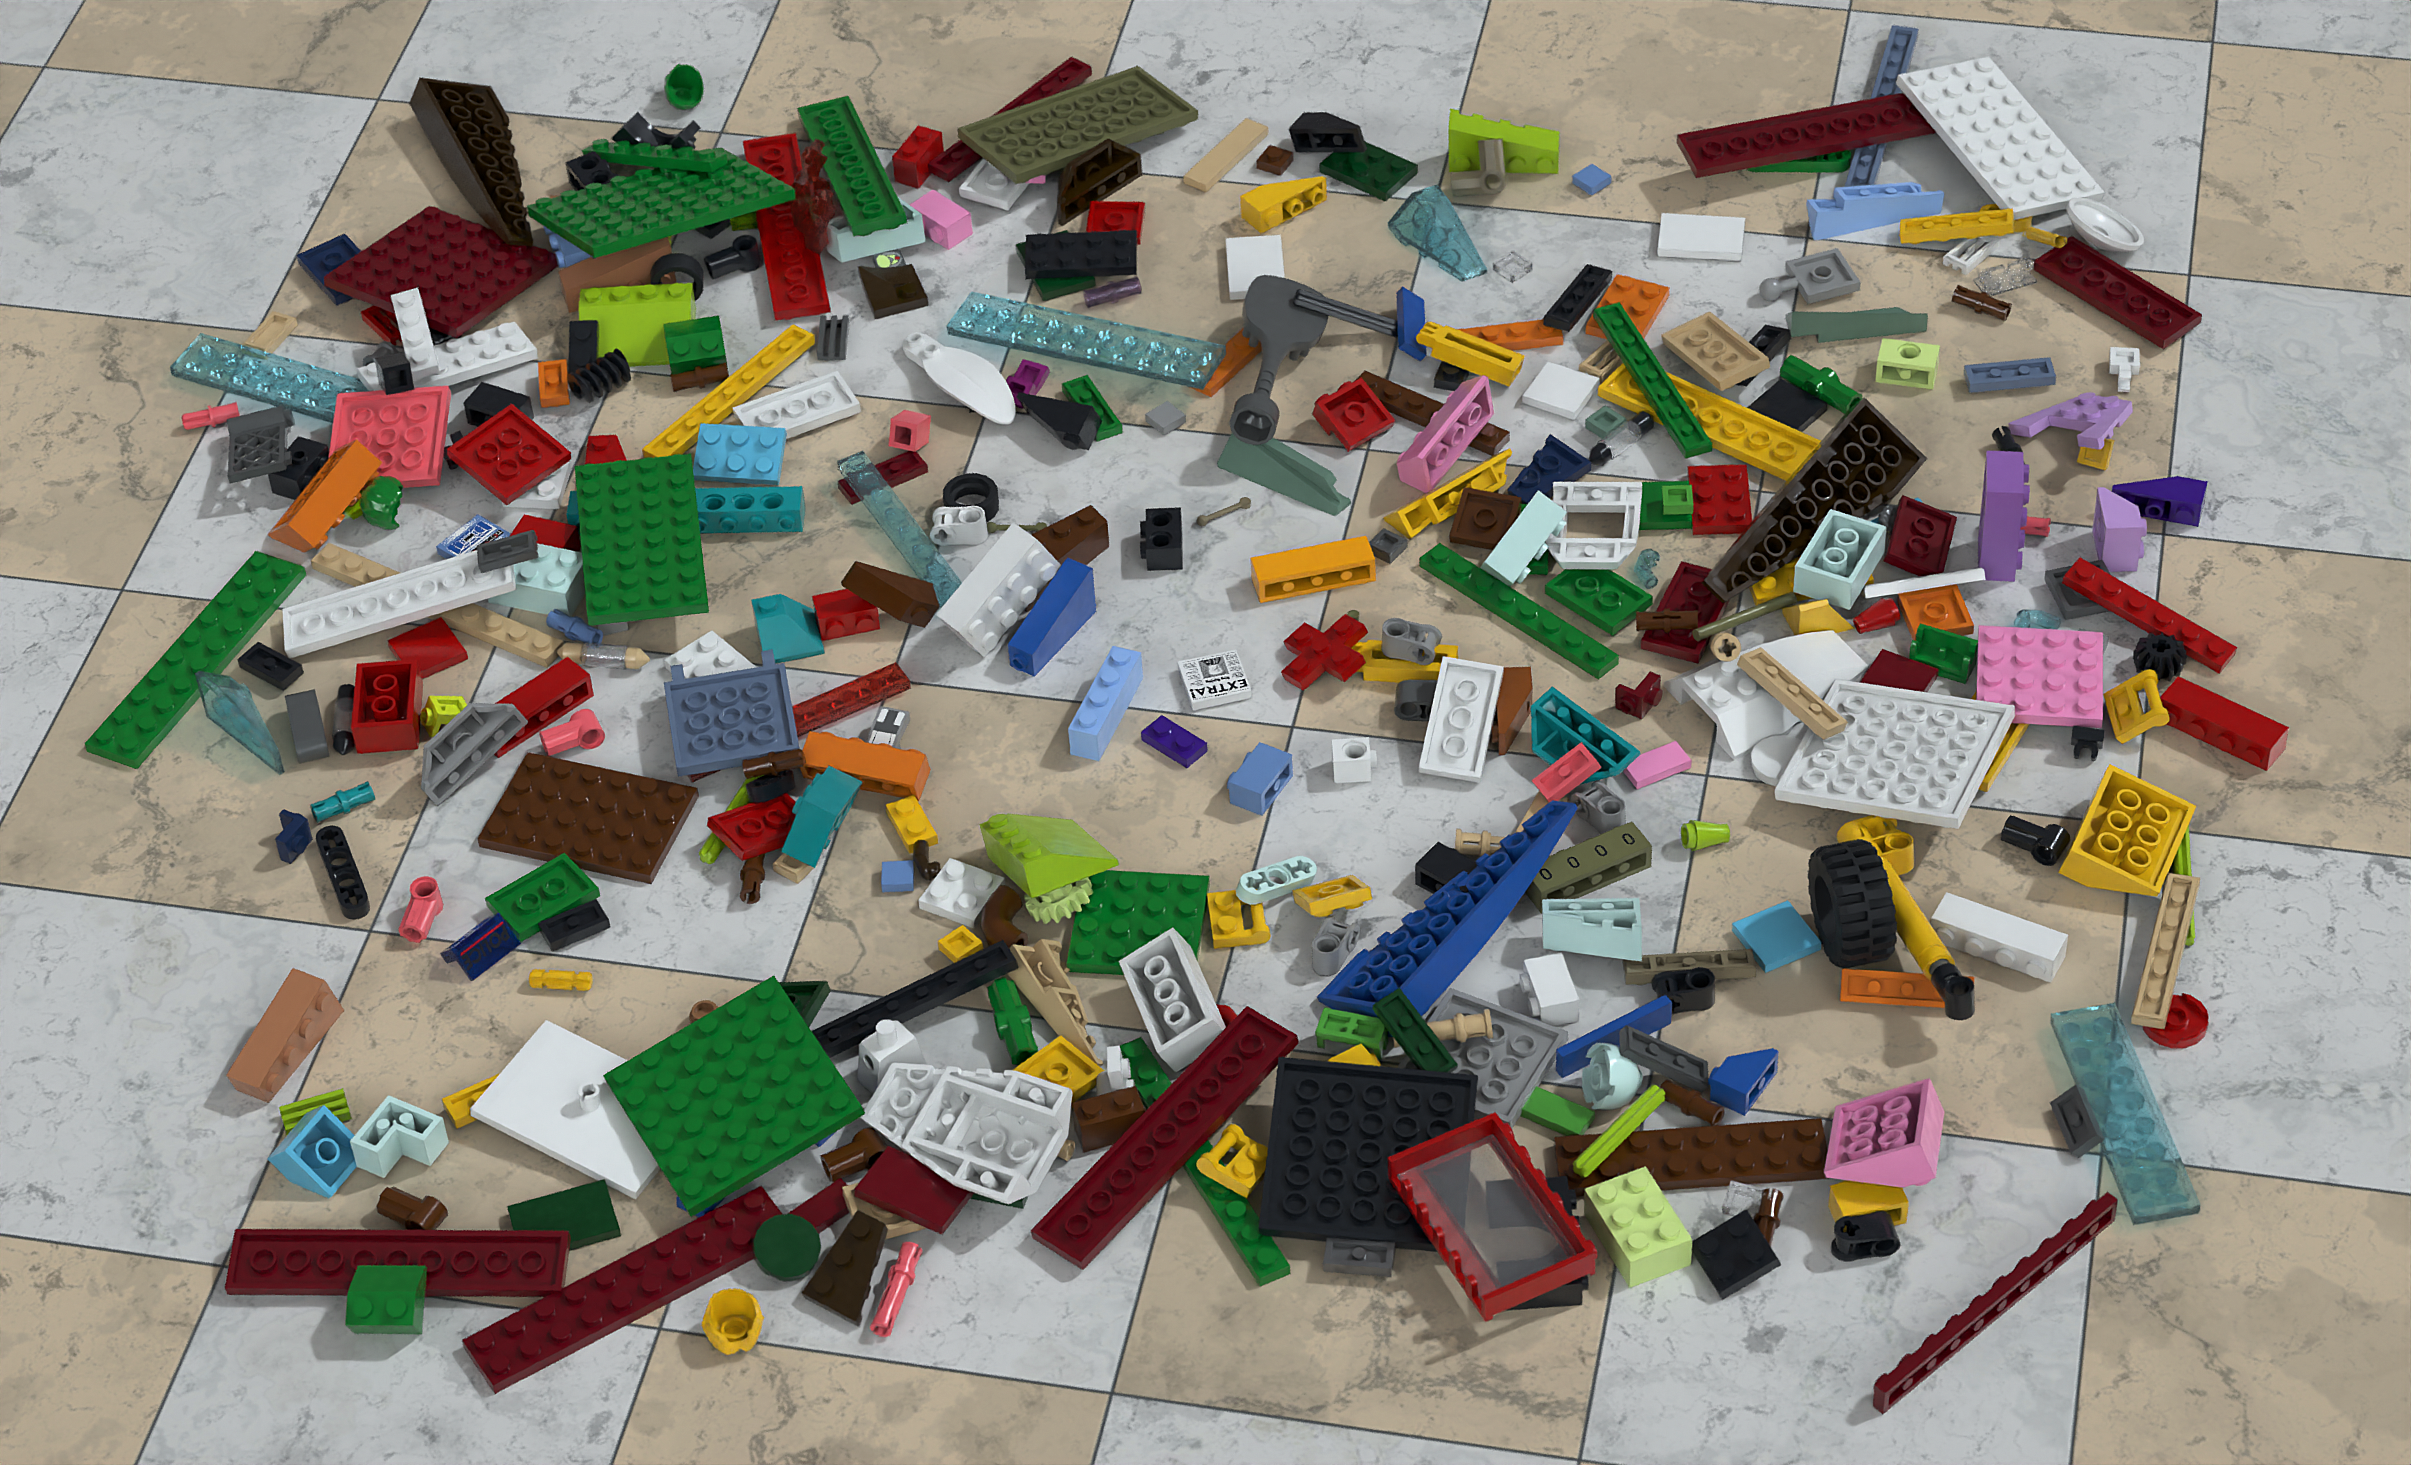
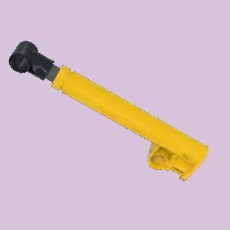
(1913, 927)

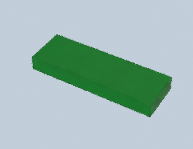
(1085, 392)

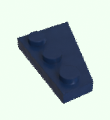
(1551, 464)

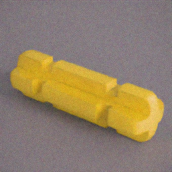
(560, 980)

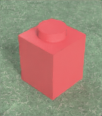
(909, 430)

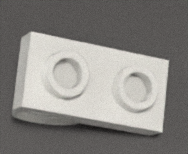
(1117, 1073)

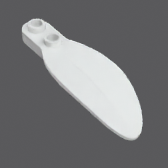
(963, 377)

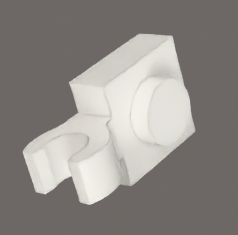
(2124, 363)

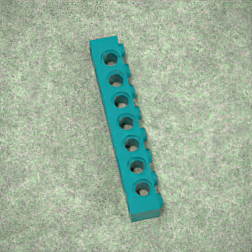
(738, 509)

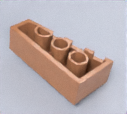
(285, 1035)

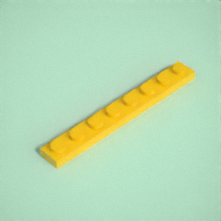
(731, 392)

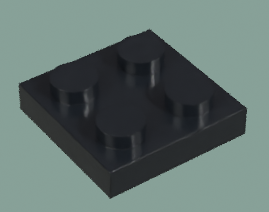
(1734, 1254)

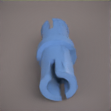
(574, 627)

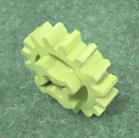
(1059, 901)

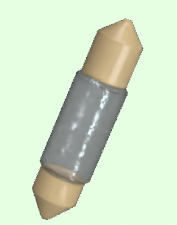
(604, 655)

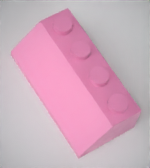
(1447, 435)

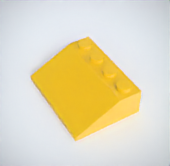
(2127, 835)

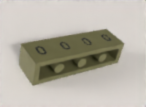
(1591, 865)

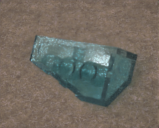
(1436, 231)
(235, 712)

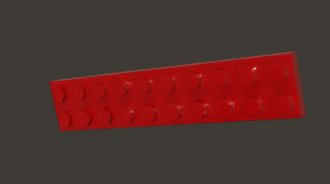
(792, 270)

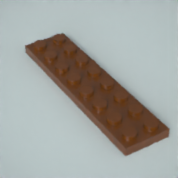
(1706, 1155)

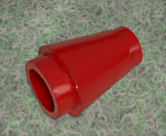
(1877, 616)

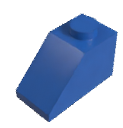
(1743, 1079)

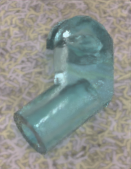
(2038, 617)

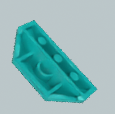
(1562, 725)

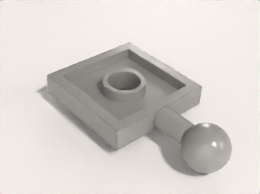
(1804, 273)

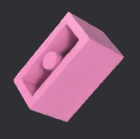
(943, 219)

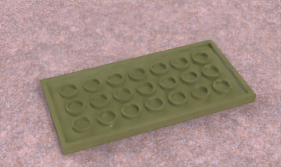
(1068, 124)

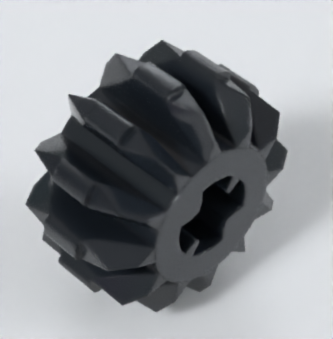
(2160, 654)

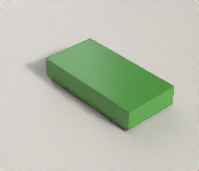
(1557, 1113)

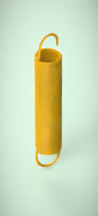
(2045, 237)

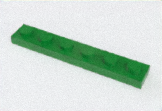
(661, 156)

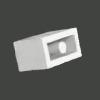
(1550, 990)

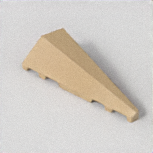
(1046, 986)

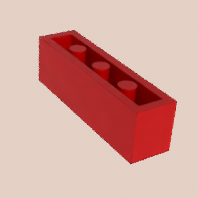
(547, 699)
(2224, 723)

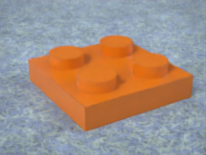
(1937, 608)

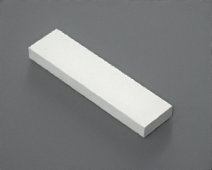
(1923, 582)

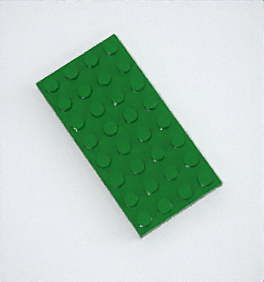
(640, 540)

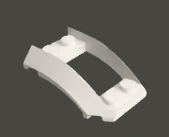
(1596, 498)

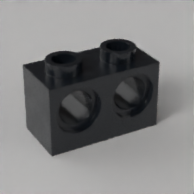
(588, 170)
(1163, 539)

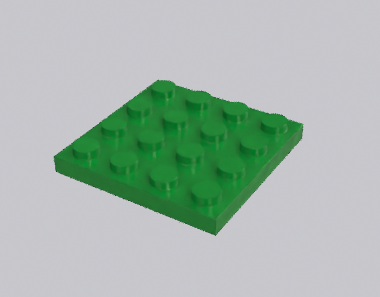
(1132, 911)

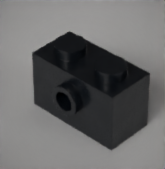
(307, 460)

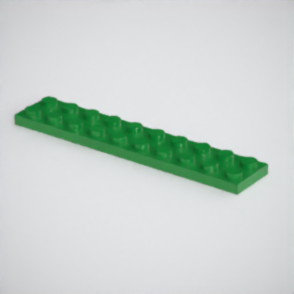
(853, 167)
(205, 646)

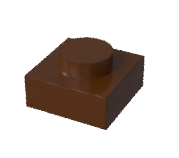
(1275, 160)

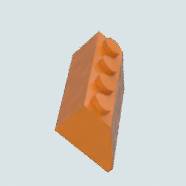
(327, 497)

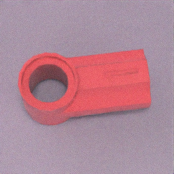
(581, 730)
(421, 909)

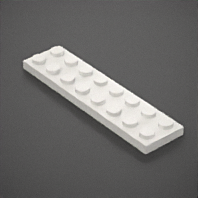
(391, 602)

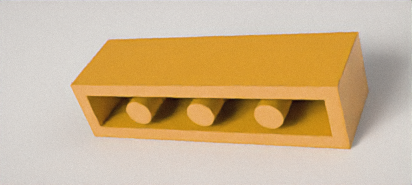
(1313, 569)

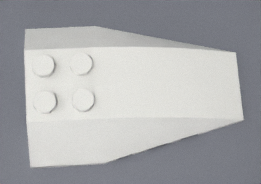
(1744, 708)
(974, 1126)

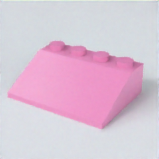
(1887, 1137)

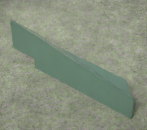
(1856, 324)
(1285, 472)

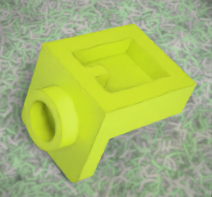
(440, 711)

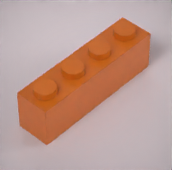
(877, 766)

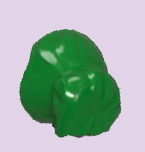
(684, 87)

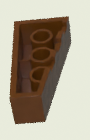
(1076, 537)

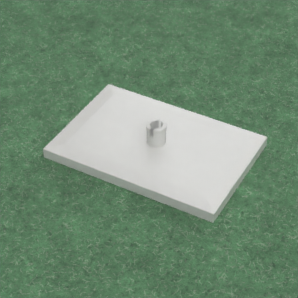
(563, 1107)

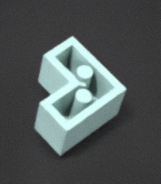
(396, 1131)

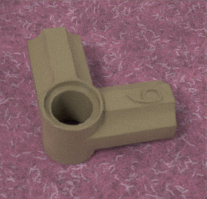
(1475, 182)

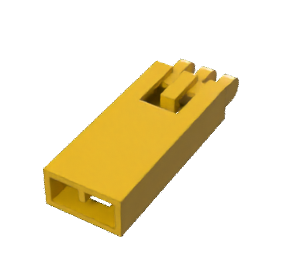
(1471, 353)
(1386, 669)

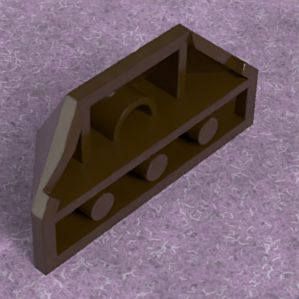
(1095, 177)

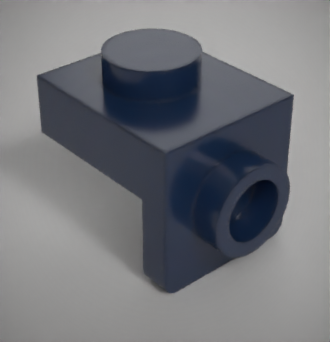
(294, 837)

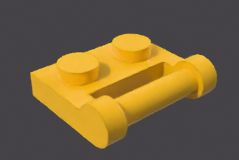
(2126, 708)
(1228, 923)
(1244, 1170)

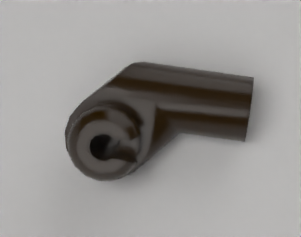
(921, 859)

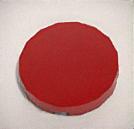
(2184, 1025)

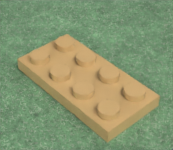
(1715, 351)

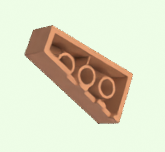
(616, 269)

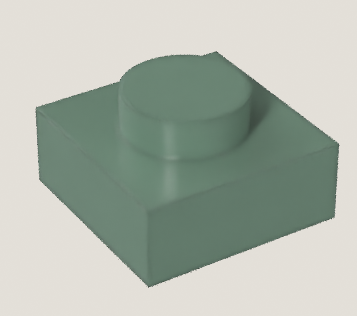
(1604, 421)

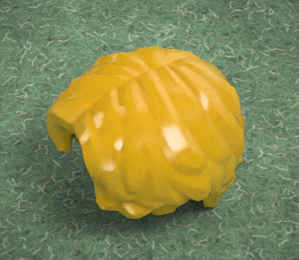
(732, 1320)

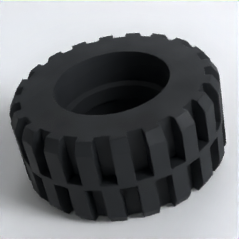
(1852, 903)

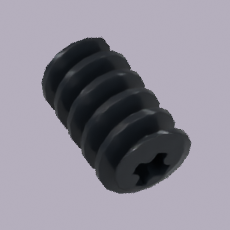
(599, 376)

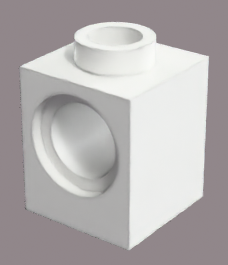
(1352, 760)

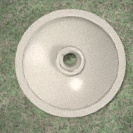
(2103, 226)

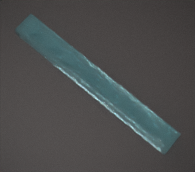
(899, 525)

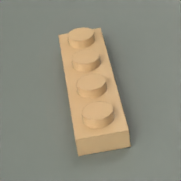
(1792, 693)

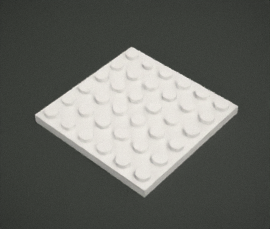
(1899, 754)

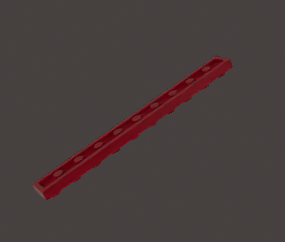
(1994, 1303)

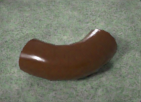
(998, 917)

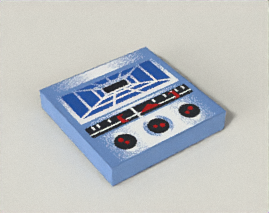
(471, 534)

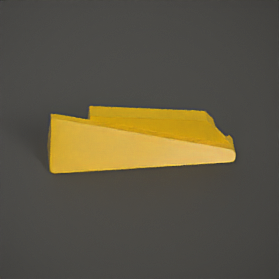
(1444, 499)

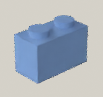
(1260, 778)

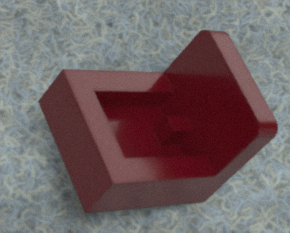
(1640, 700)

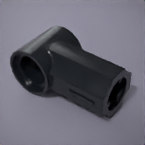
(741, 256)
(2043, 843)

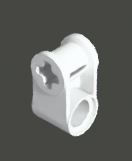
(960, 524)

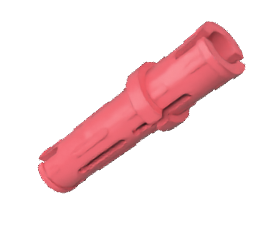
(900, 1277)

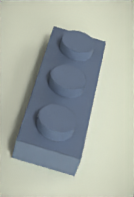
(2009, 375)

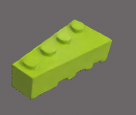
(1525, 148)

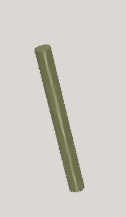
(1744, 616)

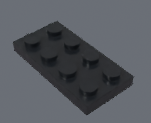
(1081, 254)

